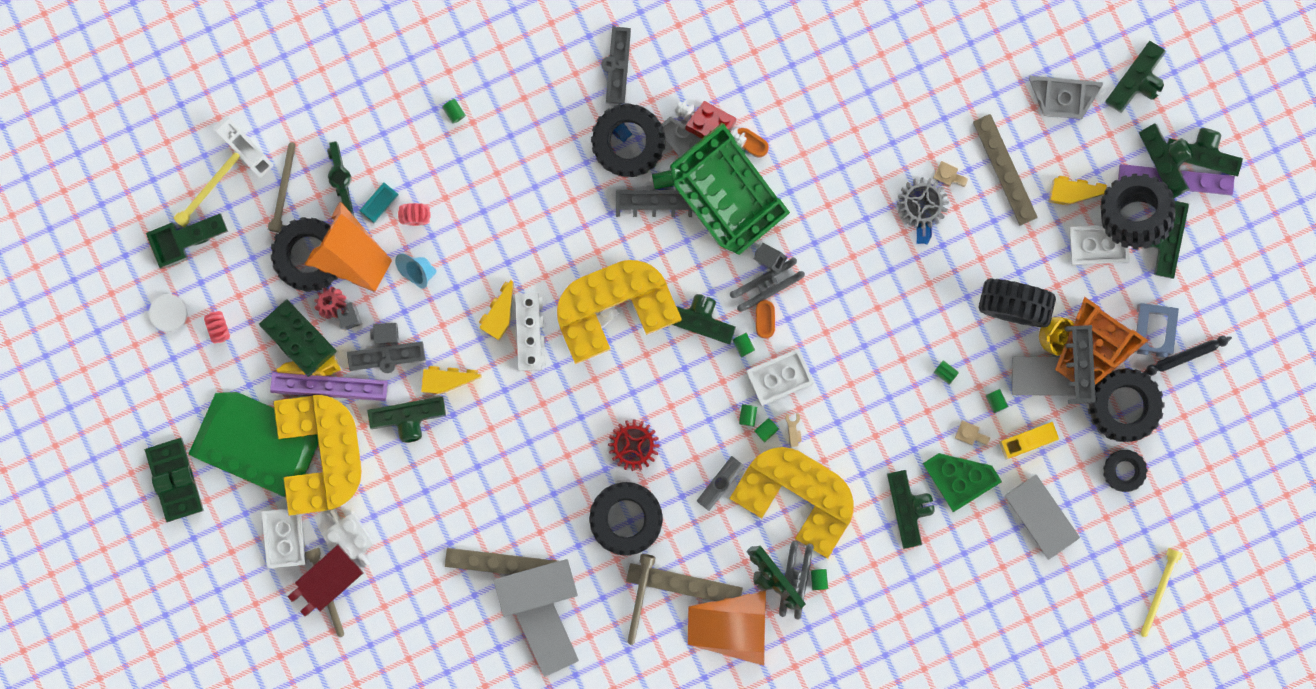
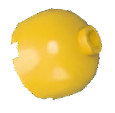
(1054, 336)

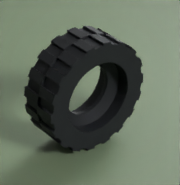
(1125, 485)

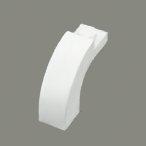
(243, 146)

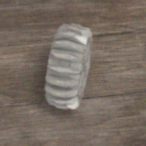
(930, 205)

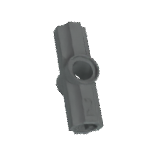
(712, 493)

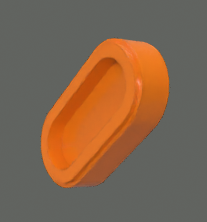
(754, 144)
(765, 319)

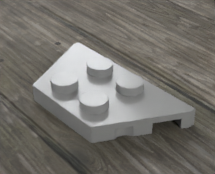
(1064, 96)

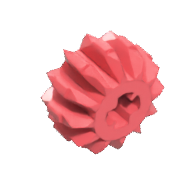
(414, 214)
(324, 300)
(217, 327)

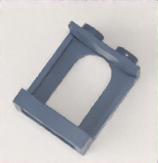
(1142, 324)

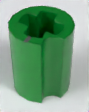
(453, 111)
(662, 179)
(743, 345)
(946, 372)
(996, 401)
(748, 415)
(766, 430)
(819, 579)

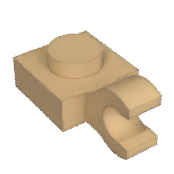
(947, 174)
(969, 433)
(794, 435)

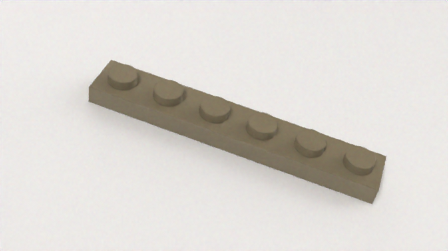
(1005, 169)
(491, 561)
(684, 584)

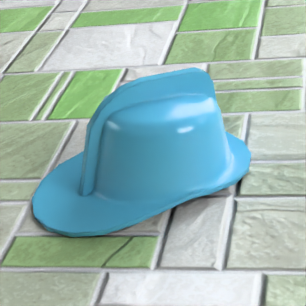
(416, 270)

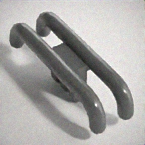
(767, 285)
(797, 578)

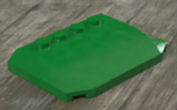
(726, 191)
(244, 441)

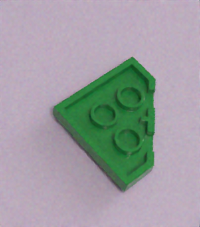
(960, 478)

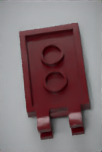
(326, 580)

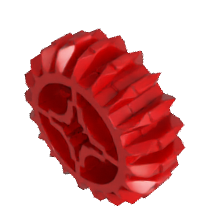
(643, 459)

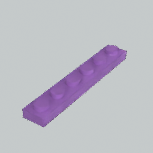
(1196, 181)
(329, 386)

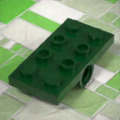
(297, 338)
(174, 480)

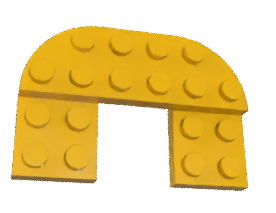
(607, 289)
(337, 450)
(807, 479)

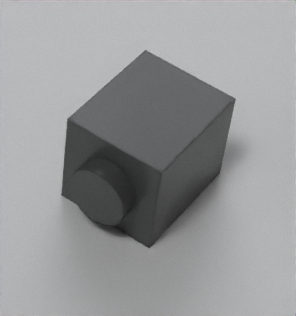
(770, 257)
(384, 333)

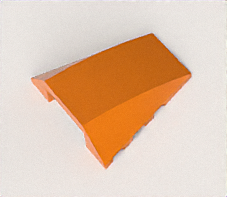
(350, 252)
(1111, 342)
(730, 627)

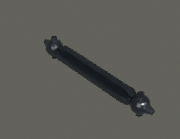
(1187, 355)

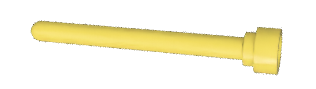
(183, 217)
(1172, 557)

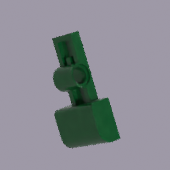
(170, 244)

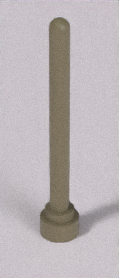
(276, 222)
(314, 556)
(647, 562)

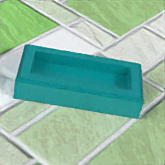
(379, 202)

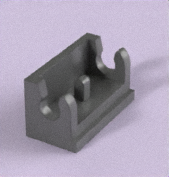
(349, 319)

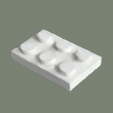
(1093, 246)
(780, 377)
(283, 539)

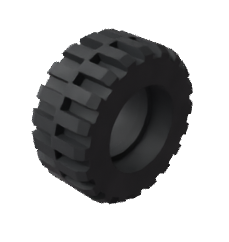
(602, 140)
(1132, 190)
(282, 254)
(1017, 302)
(1151, 405)
(599, 518)

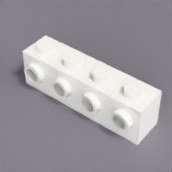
(529, 332)

